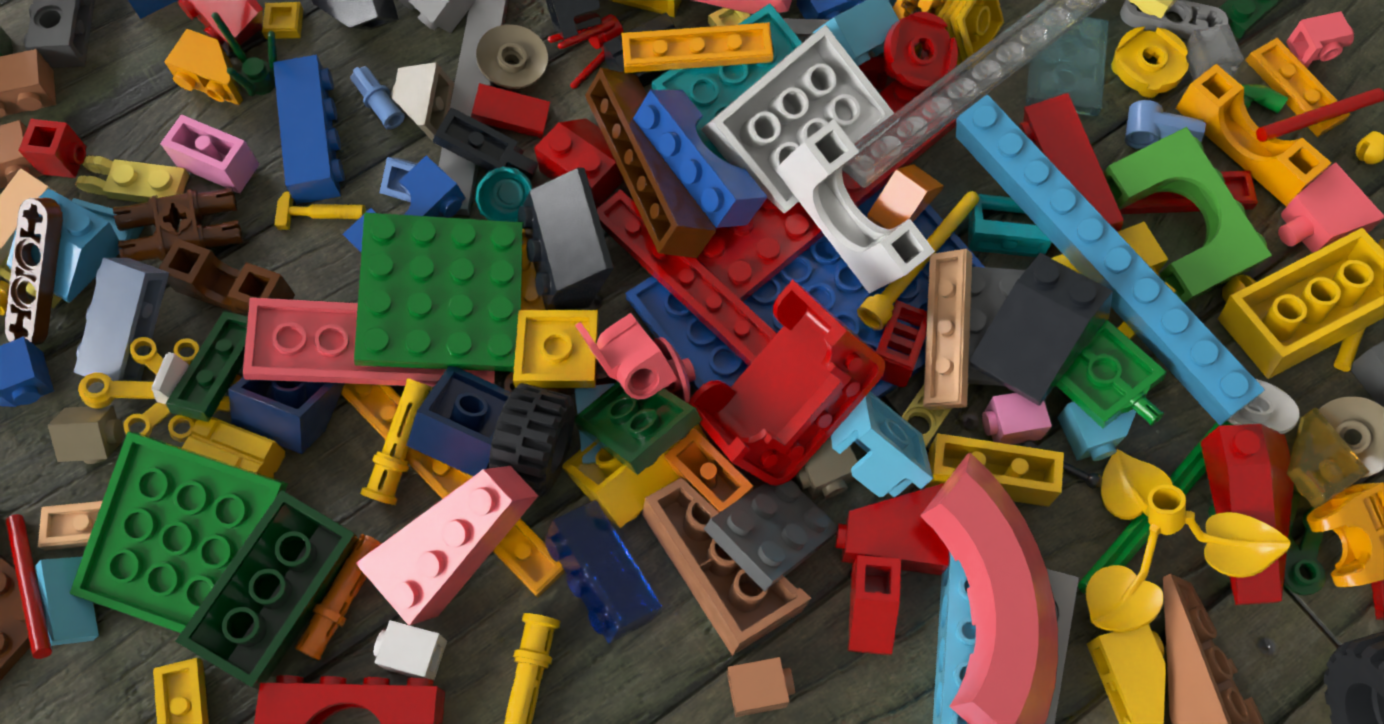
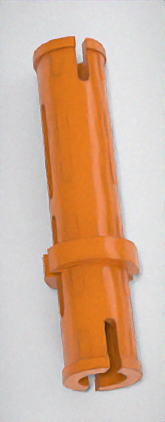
(337, 601)

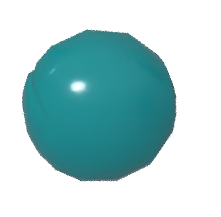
(502, 194)

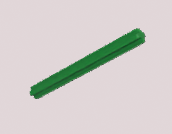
(1138, 532)

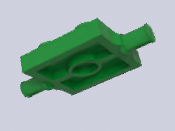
(1113, 378)

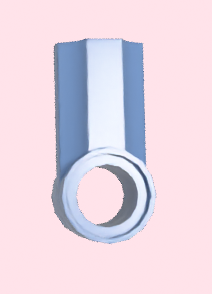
(1150, 124)

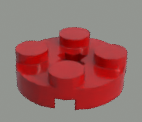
(900, 53)

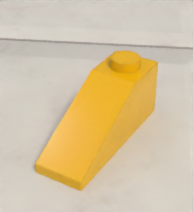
(1132, 674)

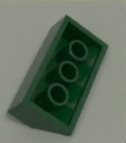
(268, 590)

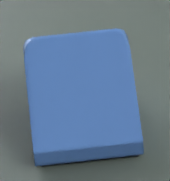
(394, 171)

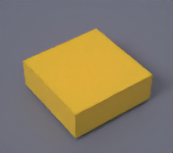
(283, 19)

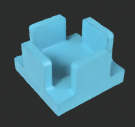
(893, 448)

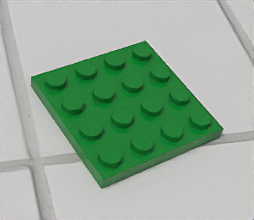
(438, 293)
(168, 530)

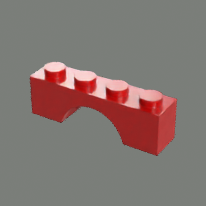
(303, 703)

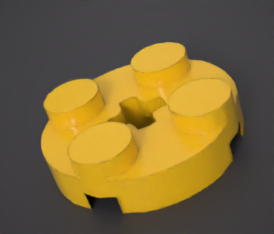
(1147, 77)

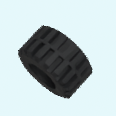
(534, 435)

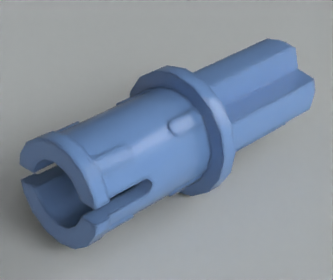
(377, 97)

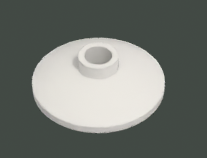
(1271, 408)

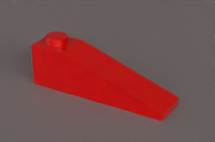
(1250, 478)

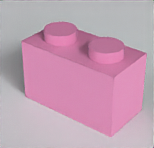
(210, 153)

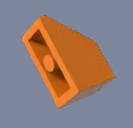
(707, 471)

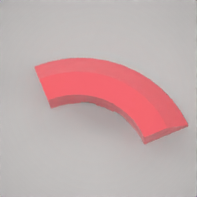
(1009, 599)

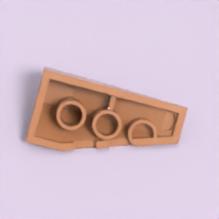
(1198, 670)

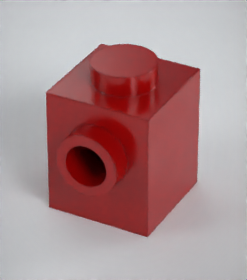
(53, 148)

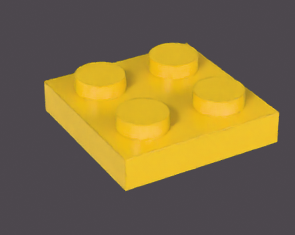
(552, 349)

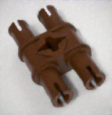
(165, 216)

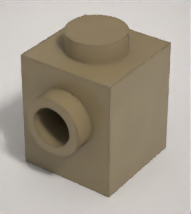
(86, 434)
(827, 471)

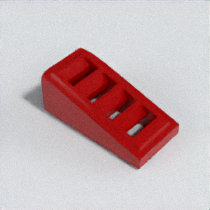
(898, 365)

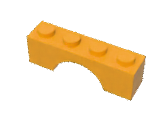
(1276, 164)

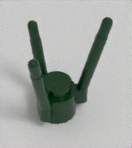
(256, 74)

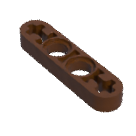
(18, 320)

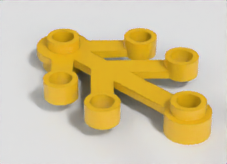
(143, 390)

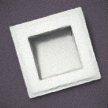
(168, 377)

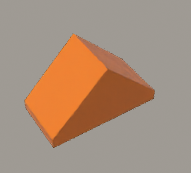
(904, 197)

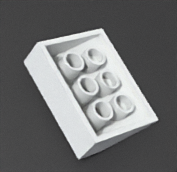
(791, 105)

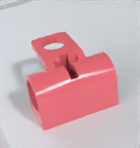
(631, 358)

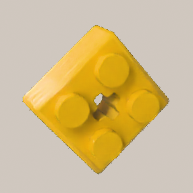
(971, 23)

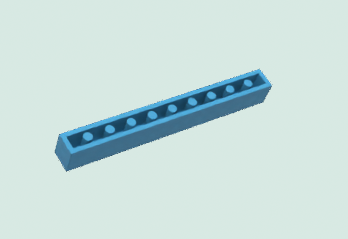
(1105, 257)

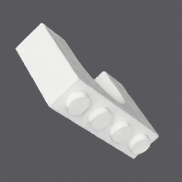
(870, 251)

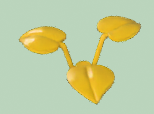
(1234, 546)

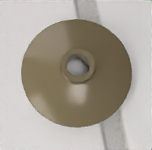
(512, 44)
(1365, 417)

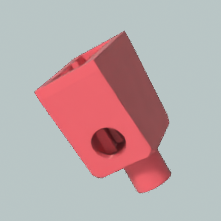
(1328, 211)

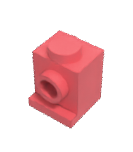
(1320, 38)

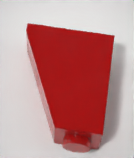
(895, 531)

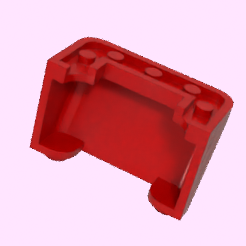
(791, 391)

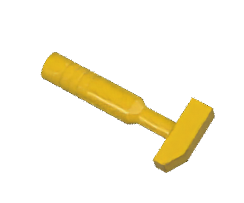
(316, 211)

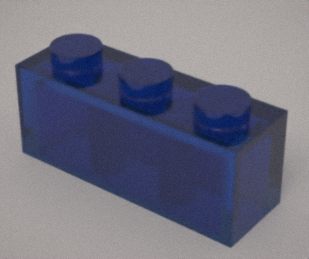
(601, 572)

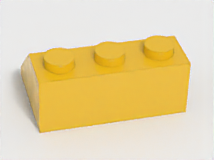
(617, 487)

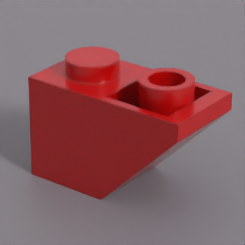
(874, 604)

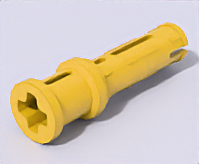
(414, 394)
(531, 660)

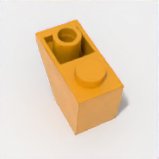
(202, 65)

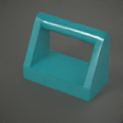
(1004, 236)

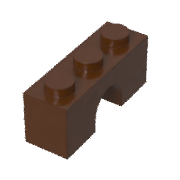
(203, 276)

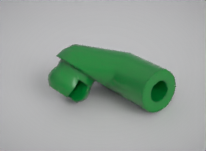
(1264, 96)

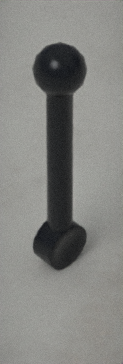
(1092, 480)

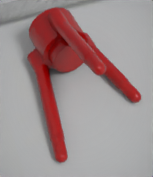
(597, 36)

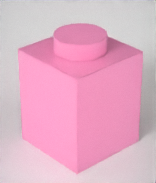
(1015, 419)

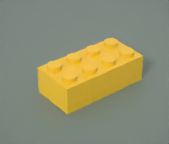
(1309, 304)

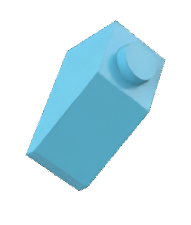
(1088, 437)

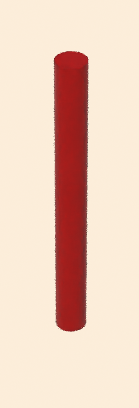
(1319, 114)
(28, 587)

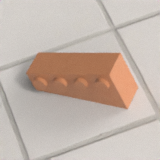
(722, 588)

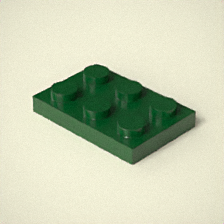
(637, 429)

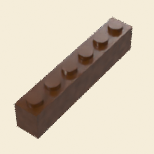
(663, 202)

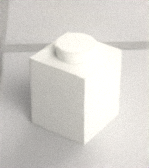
(409, 650)

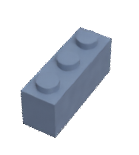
(121, 310)

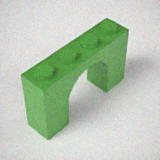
(1182, 167)

